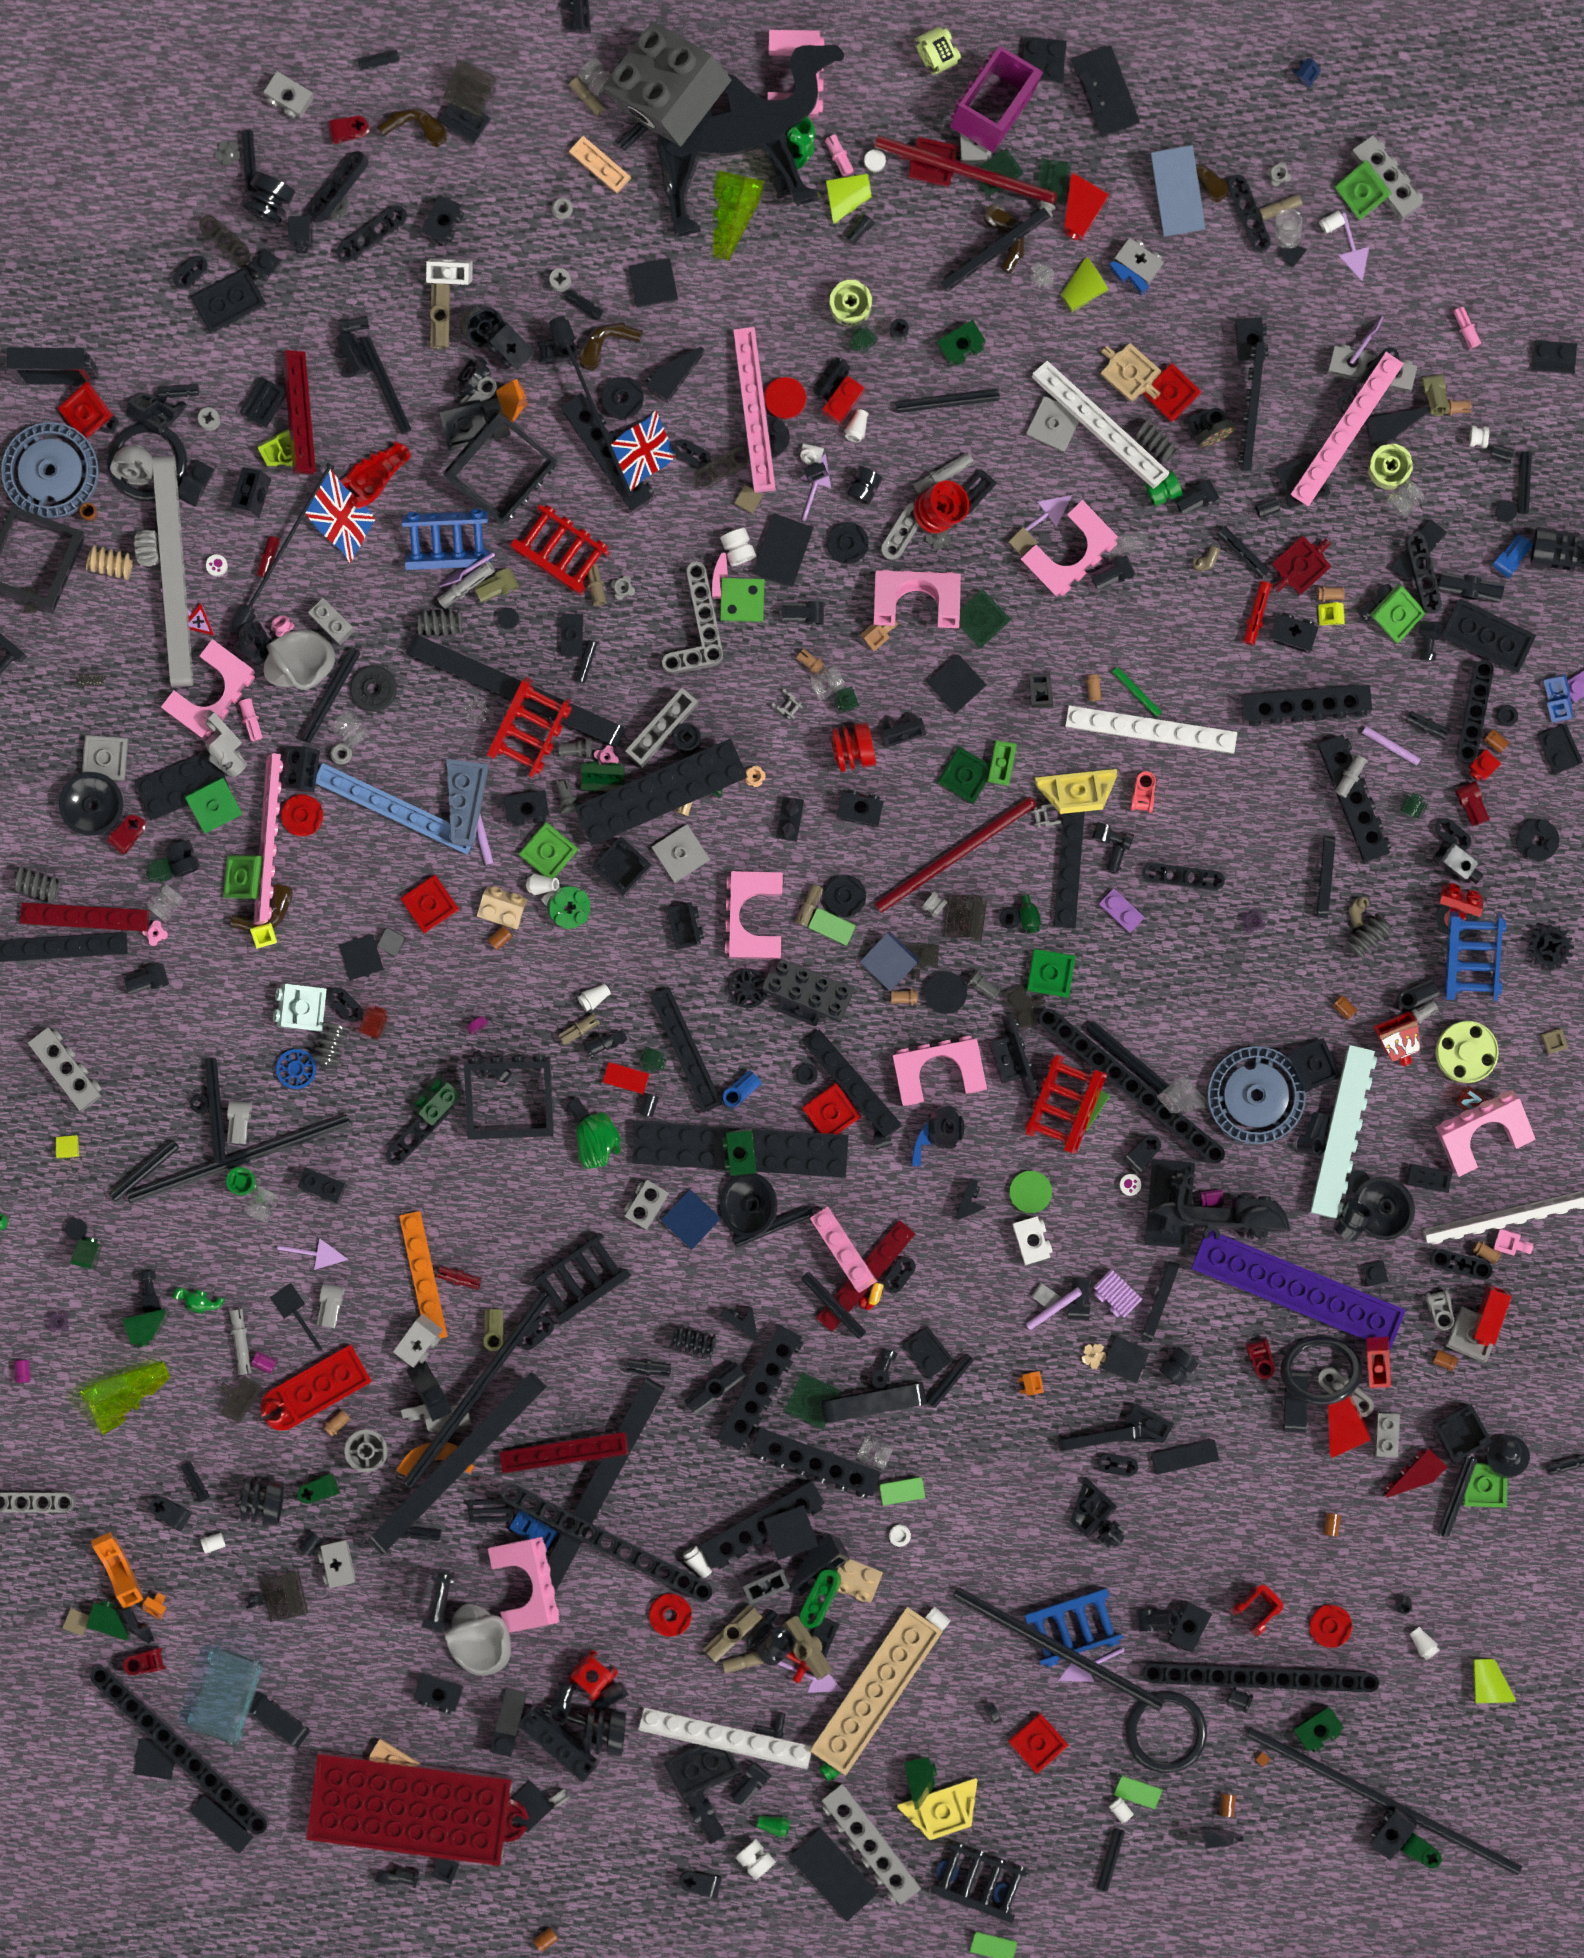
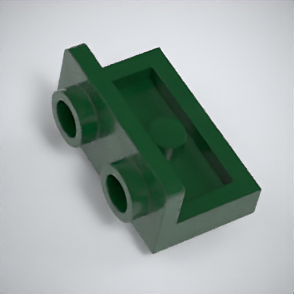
(602, 777)
(435, 1099)

